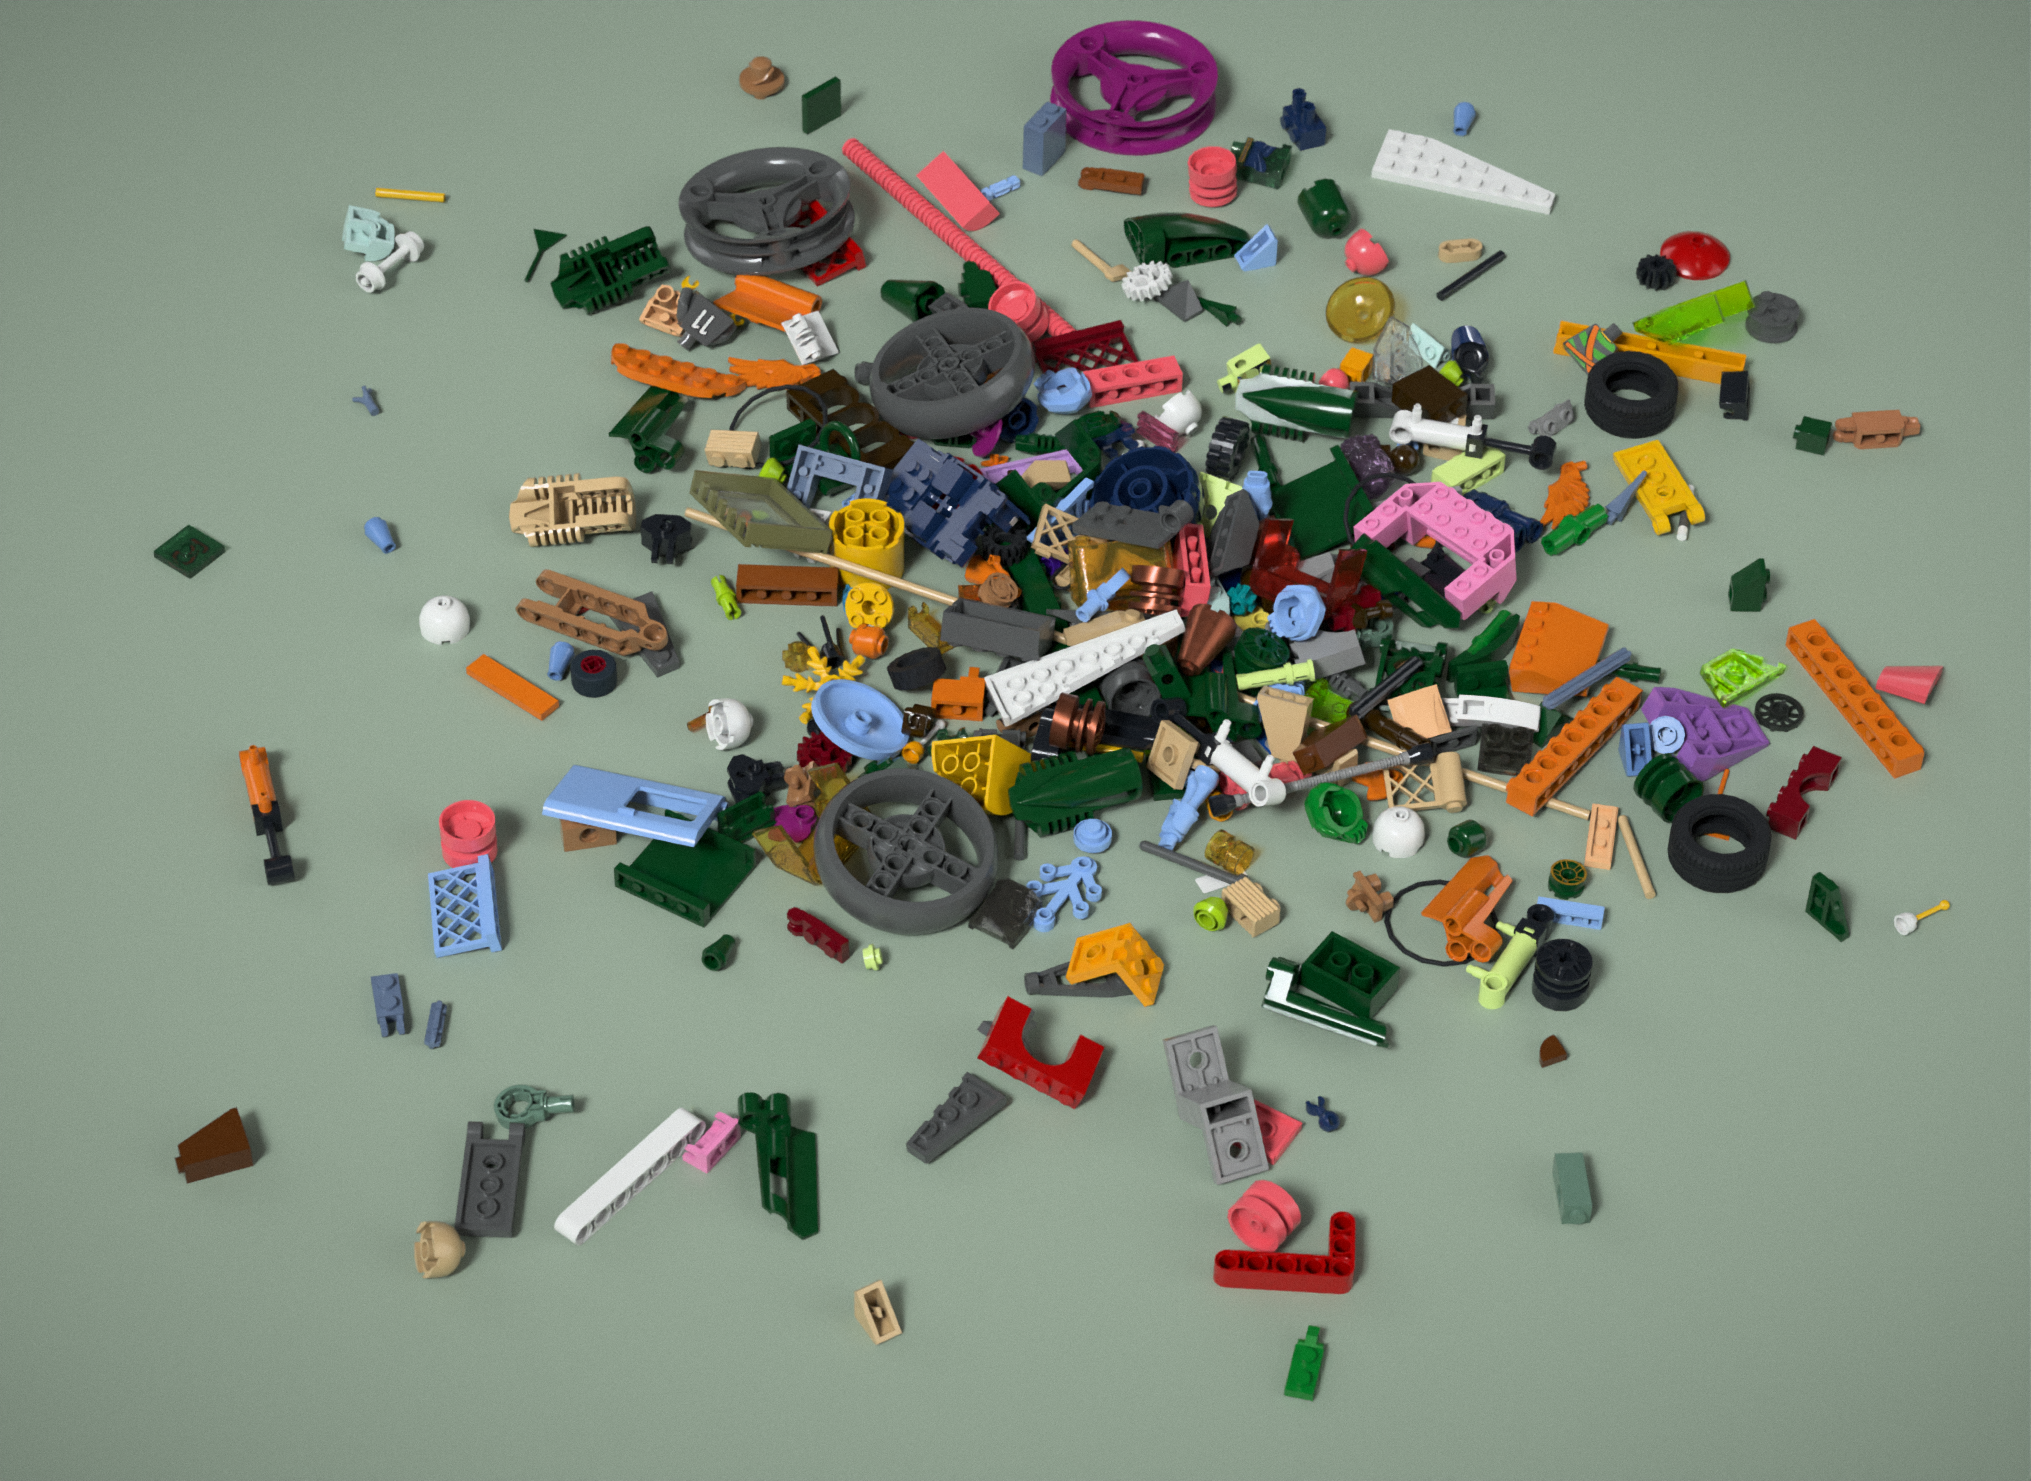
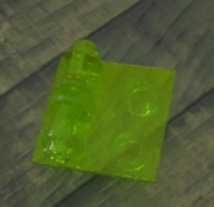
(1326, 704)

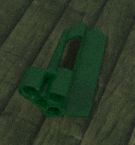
(647, 428)
(1391, 575)
(1216, 698)
(1283, 999)

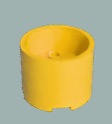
(869, 536)

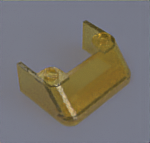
(800, 860)

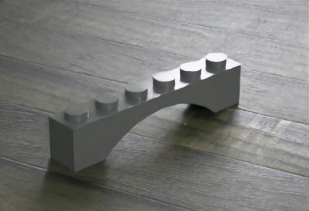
(1375, 400)

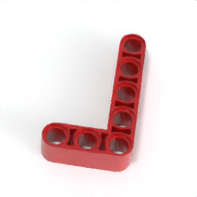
(1293, 1271)

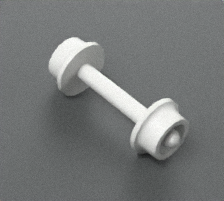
(371, 276)

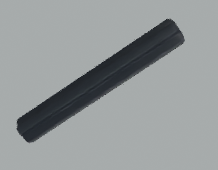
(1386, 687)

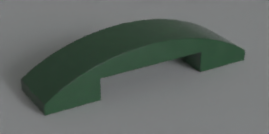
(1494, 651)

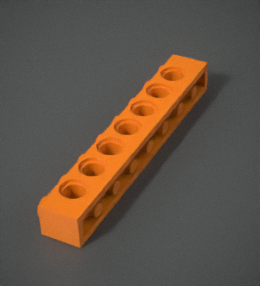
(1855, 698)
(1573, 746)

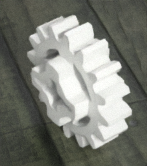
(1147, 281)

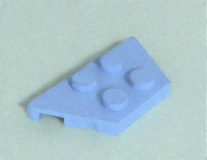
(1073, 504)

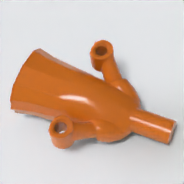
(979, 569)

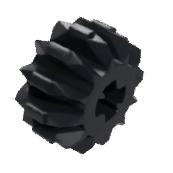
(1656, 272)

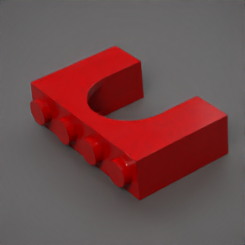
(1006, 1052)

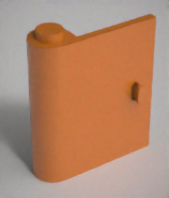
(768, 300)

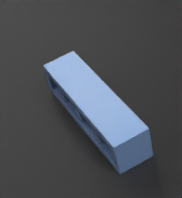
(1574, 913)

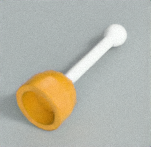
(914, 750)

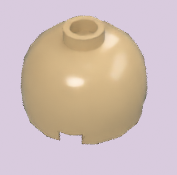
(438, 1249)

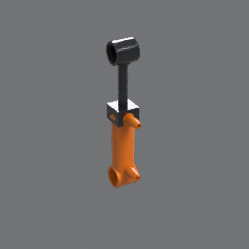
(265, 812)

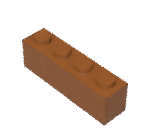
(787, 585)

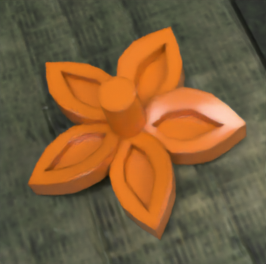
(995, 460)

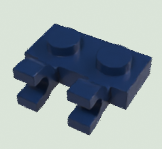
(1122, 434)

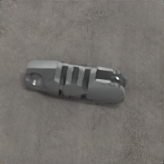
(1345, 686)

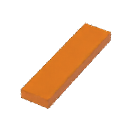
(512, 687)

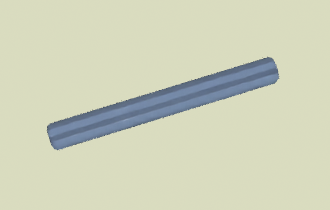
(1586, 678)

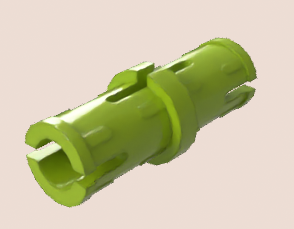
(725, 597)

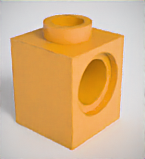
(1357, 365)

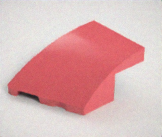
(1909, 681)

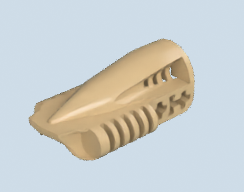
(571, 508)

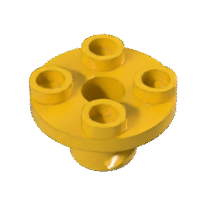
(870, 605)

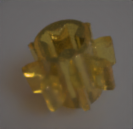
(796, 656)

